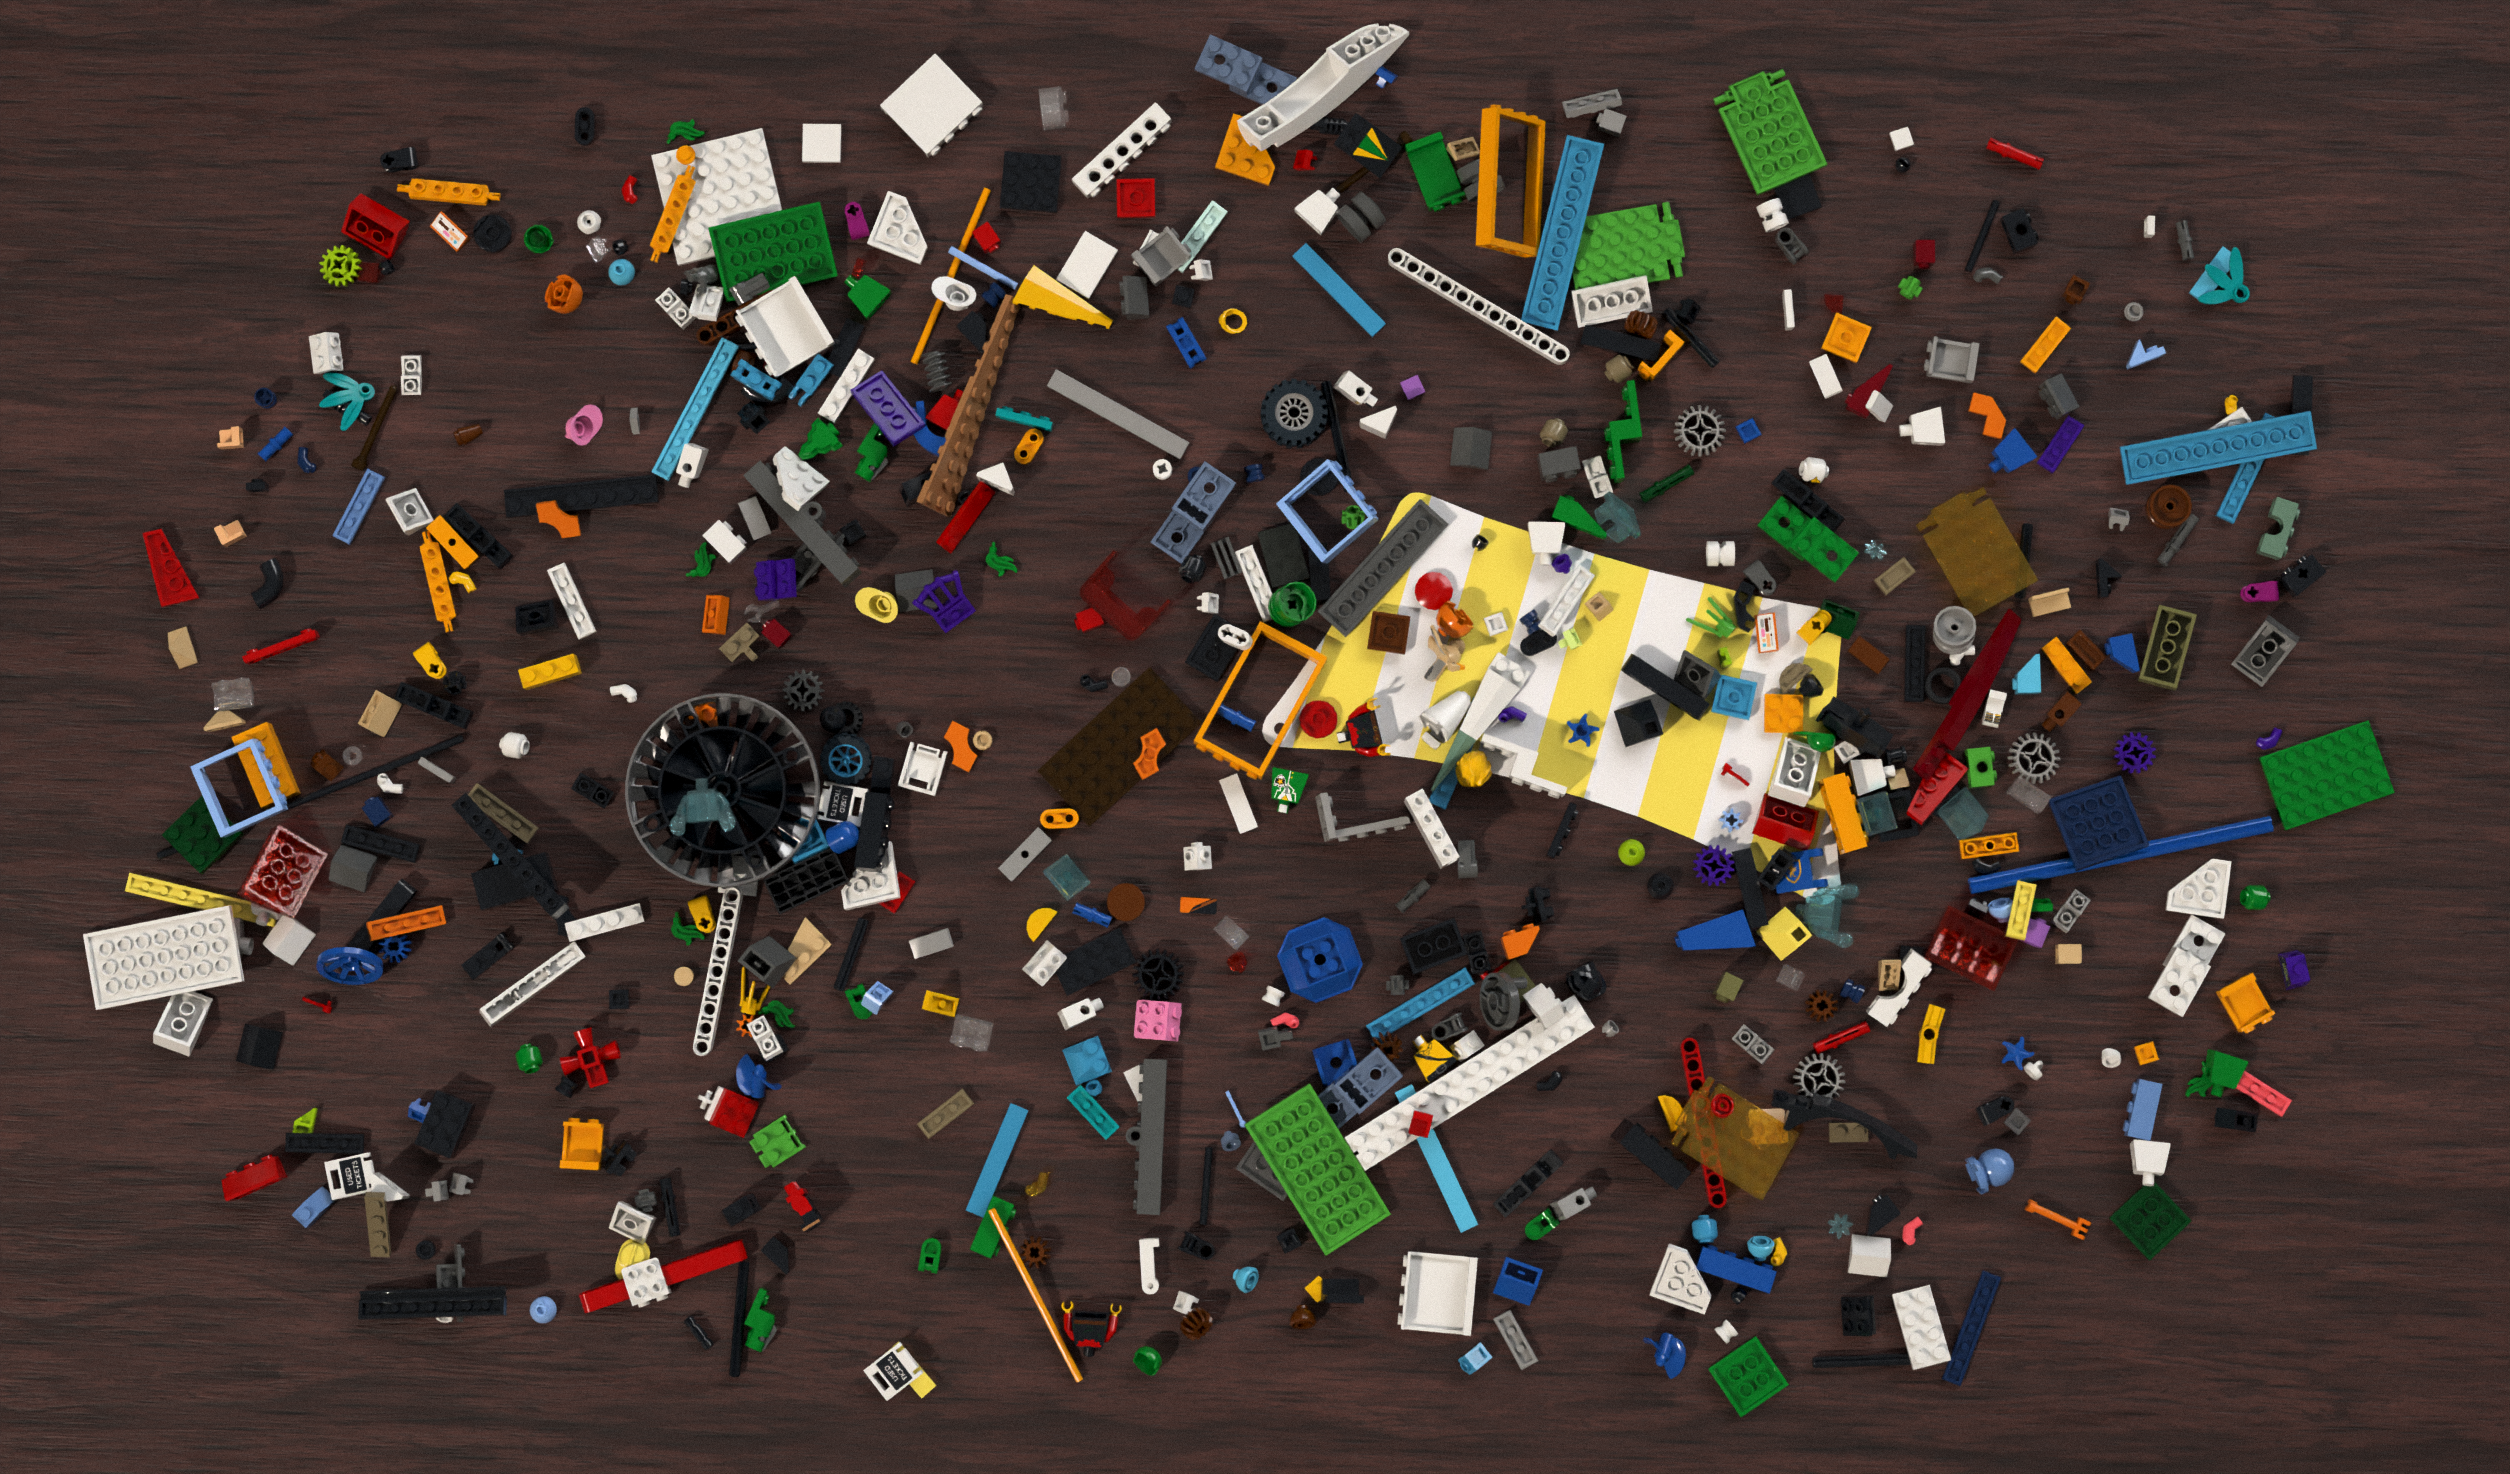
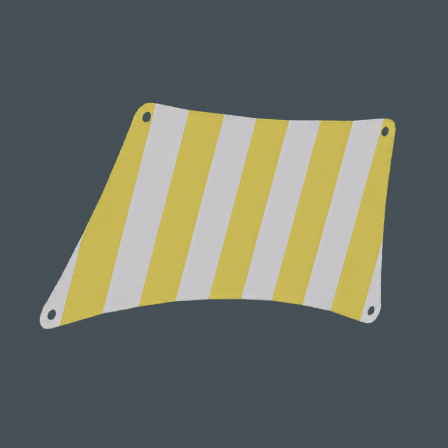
(1663, 779)

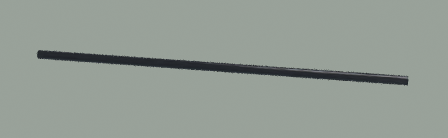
(353, 780)

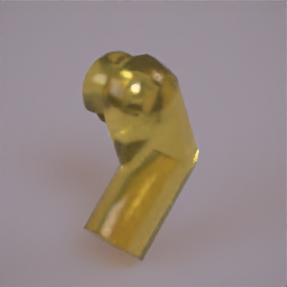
(1039, 1186)

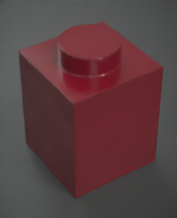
(1924, 253)
(776, 633)

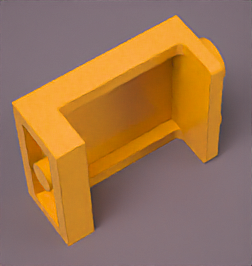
(1674, 344)
(2245, 1003)
(582, 1144)

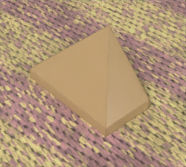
(1463, 148)
(182, 648)
(223, 720)
(1889, 974)

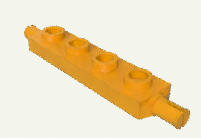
(448, 192)
(672, 213)
(437, 581)

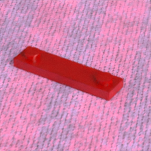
(965, 517)
(256, 655)

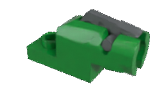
(874, 455)
(761, 1323)

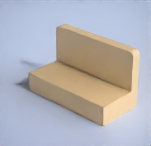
(2049, 602)
(379, 713)

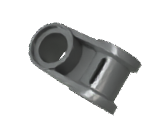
(1791, 246)
(1758, 575)
(1450, 1027)

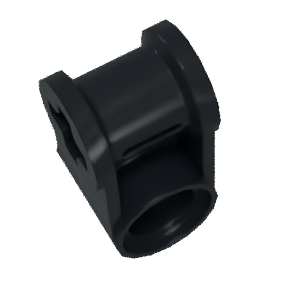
(402, 160)
(1991, 1110)
(1195, 1246)

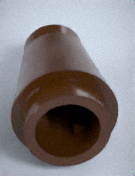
(467, 434)

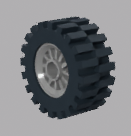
(1301, 434)

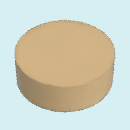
(982, 740)
(684, 976)

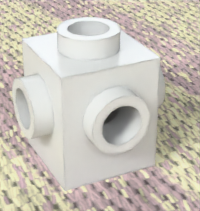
(1197, 857)

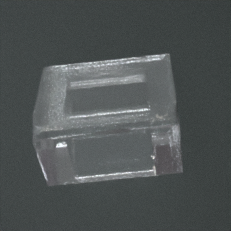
(1790, 977)

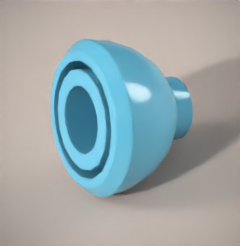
(621, 272)
(1760, 1247)
(1246, 1278)

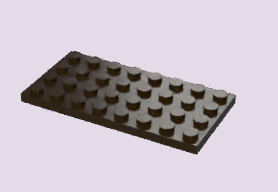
(1098, 761)

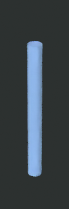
(982, 267)

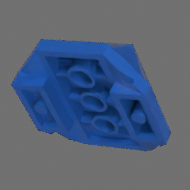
(1314, 980)

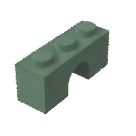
(2284, 513)

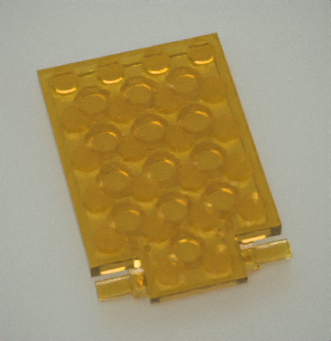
(1976, 551)
(1741, 1147)

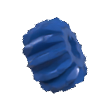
(395, 953)

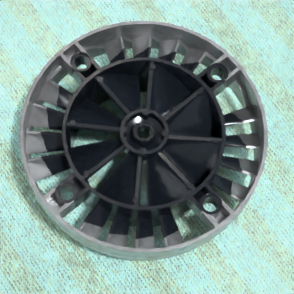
(717, 746)

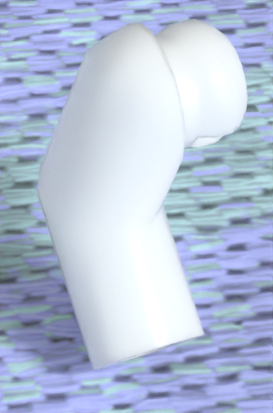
(625, 690)

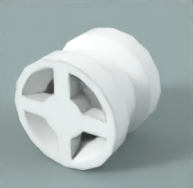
(1160, 472)
(1273, 996)
(1726, 1331)

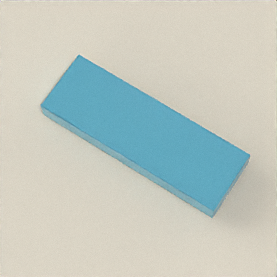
(2205, 283)

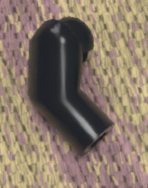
(1985, 868)

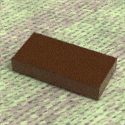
(2086, 649)
(1868, 655)

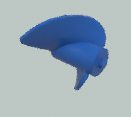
(752, 1078)
(1669, 1352)

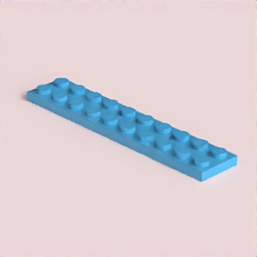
(1562, 232)
(2218, 447)

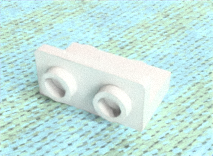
(1044, 963)

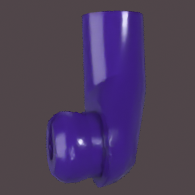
(1510, 713)
(2269, 742)

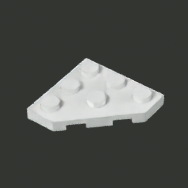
(898, 230)
(797, 479)
(872, 887)
(2202, 891)
(1680, 1281)

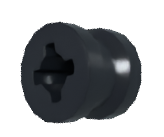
(566, 1087)

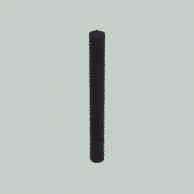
(1982, 235)
(1206, 1185)

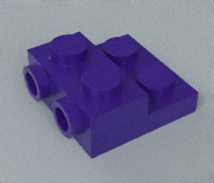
(775, 579)

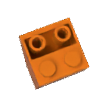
(1519, 943)

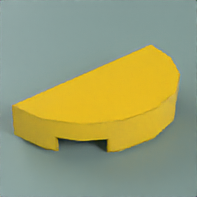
(1038, 921)
(1671, 1110)

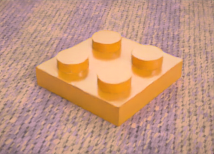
(1846, 337)
(1783, 713)

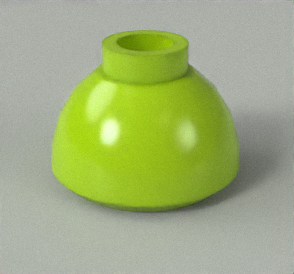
(1631, 852)

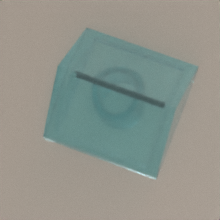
(1876, 814)
(1963, 815)
(1066, 877)

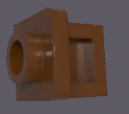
(2075, 290)
(748, 357)
(326, 765)

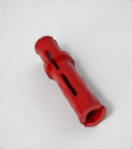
(2007, 150)
(1820, 1046)

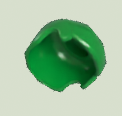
(538, 239)
(1148, 1360)

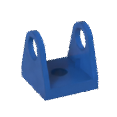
(1324, 1055)

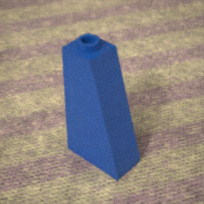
(1719, 933)

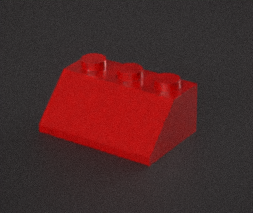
(374, 226)
(1785, 822)
(253, 1178)

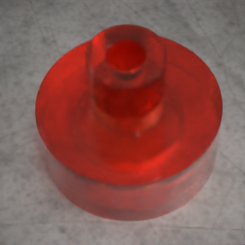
(1237, 962)

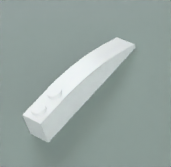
(531, 984)

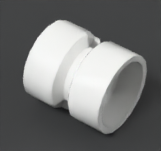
(1772, 215)
(1720, 553)

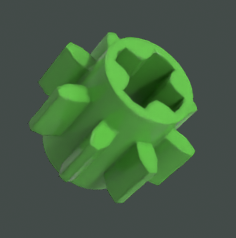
(1910, 287)
(1352, 516)

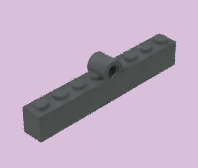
(805, 525)
(1151, 1137)

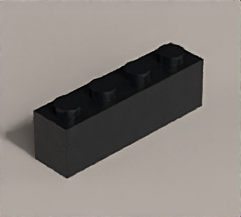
(874, 832)

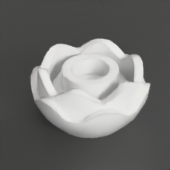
(591, 227)

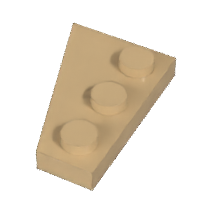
(807, 948)

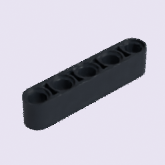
(1665, 687)
(391, 906)

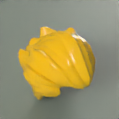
(1473, 769)

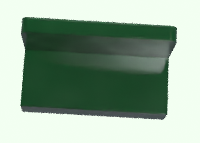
(1842, 620)

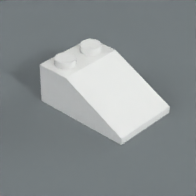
(1794, 772)
(182, 1022)

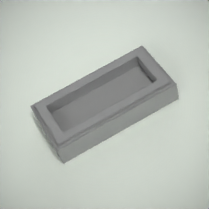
(437, 770)

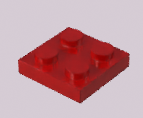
(1136, 198)
(734, 1112)

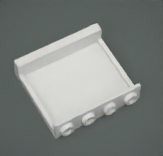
(932, 105)
(784, 328)
(1431, 828)
(1438, 1293)

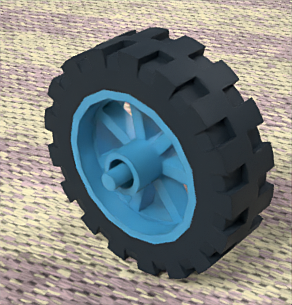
(833, 772)

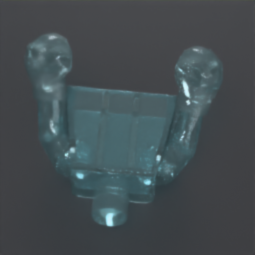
(702, 806)
(1824, 910)

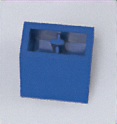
(1517, 1281)

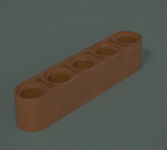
(729, 319)

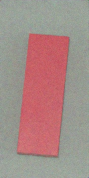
(2263, 1094)

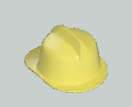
(877, 604)
(630, 1254)

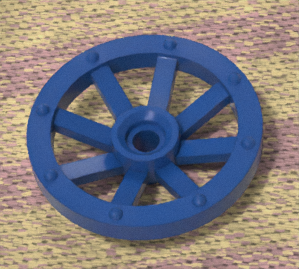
(349, 960)

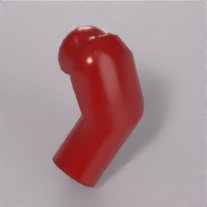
(627, 190)

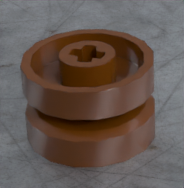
(2159, 514)

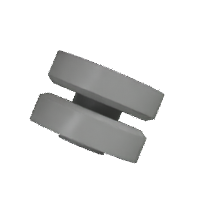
(1954, 630)

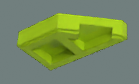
(1724, 657)
(305, 1123)

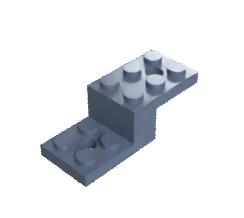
(1241, 71)
(1193, 512)
(1357, 1089)

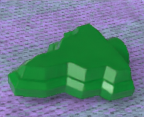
(820, 440)

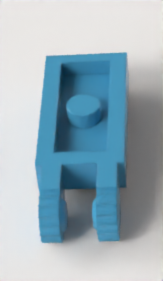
(812, 378)

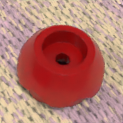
(1728, 1105)

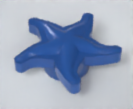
(1581, 730)
(2016, 1053)

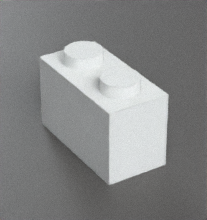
(725, 542)
(1544, 1005)

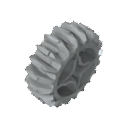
(1691, 431)
(2036, 750)
(1825, 1063)

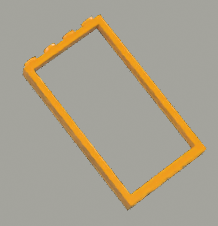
(1488, 182)
(1290, 643)

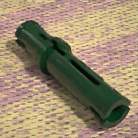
(1660, 487)

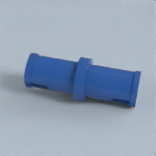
(275, 444)
(1236, 717)
(1092, 915)

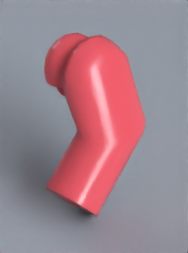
(1286, 1019)
(1909, 1230)

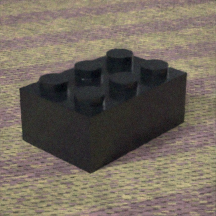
(1433, 946)
(445, 1124)

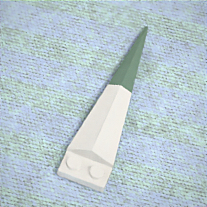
(1496, 690)

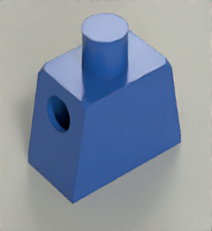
(2011, 453)

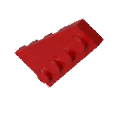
(169, 576)
(1934, 791)

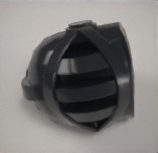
(1586, 981)

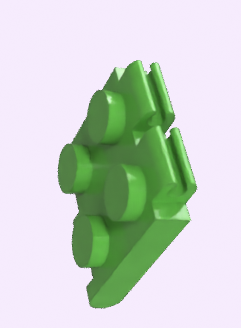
(776, 1143)

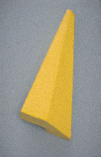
(1046, 293)

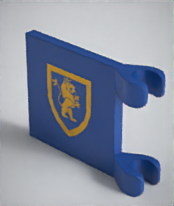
(1800, 873)

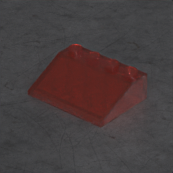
(282, 872)
(1970, 947)

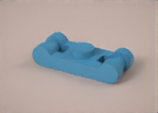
(756, 380)

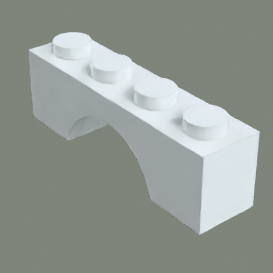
(1886, 1007)

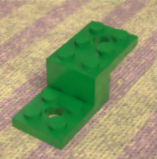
(1623, 431)
(1808, 539)

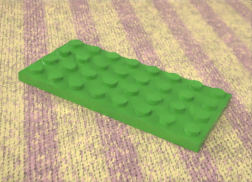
(1317, 1169)

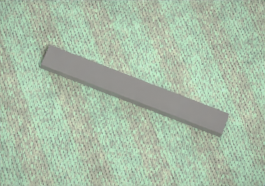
(1118, 414)

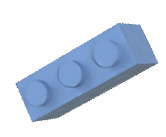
(2142, 1109)

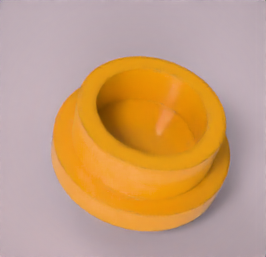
(685, 155)

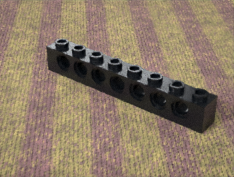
(510, 856)

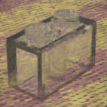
(1053, 108)
(2028, 794)

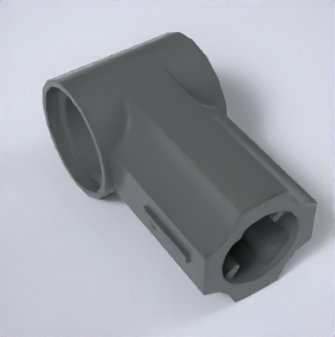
(746, 290)
(1467, 864)

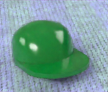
(1819, 741)

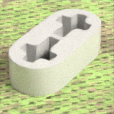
(1233, 640)

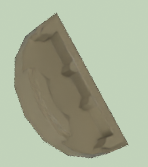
(1792, 675)

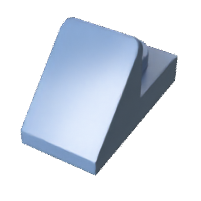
(2139, 356)
(876, 997)

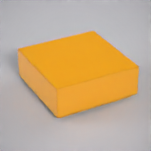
(2146, 1053)

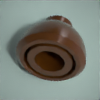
(1302, 1318)

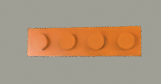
(406, 923)

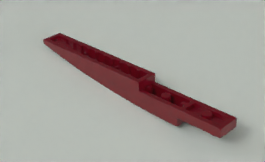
(1969, 695)

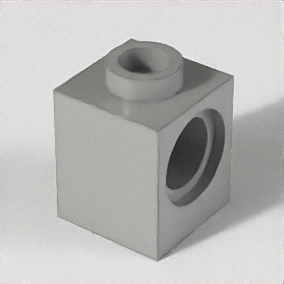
(1611, 122)

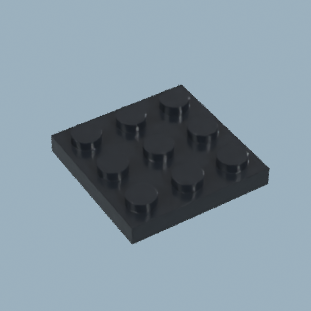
(1030, 182)

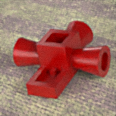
(590, 1058)

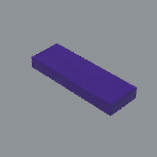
(2060, 444)

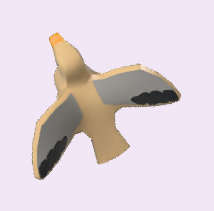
(1447, 656)

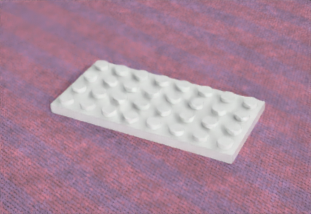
(163, 957)

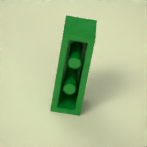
(987, 1236)

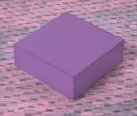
(1412, 387)

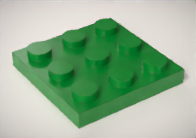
(1748, 1376)

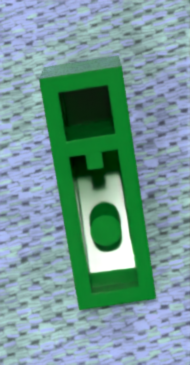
(1575, 516)

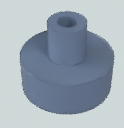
(1230, 1141)

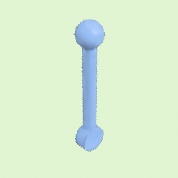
(1241, 1122)

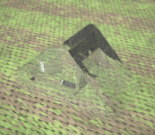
(1231, 932)

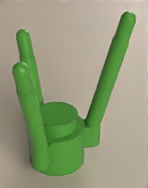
(1724, 625)

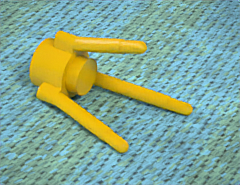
(749, 1004)

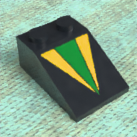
(1367, 145)

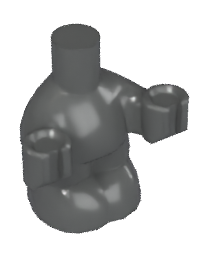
(702, 275)

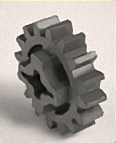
(803, 680)

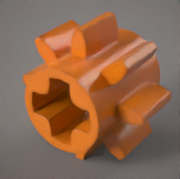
(742, 1023)

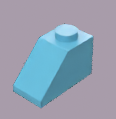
(2028, 678)

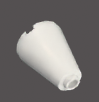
(1446, 715)

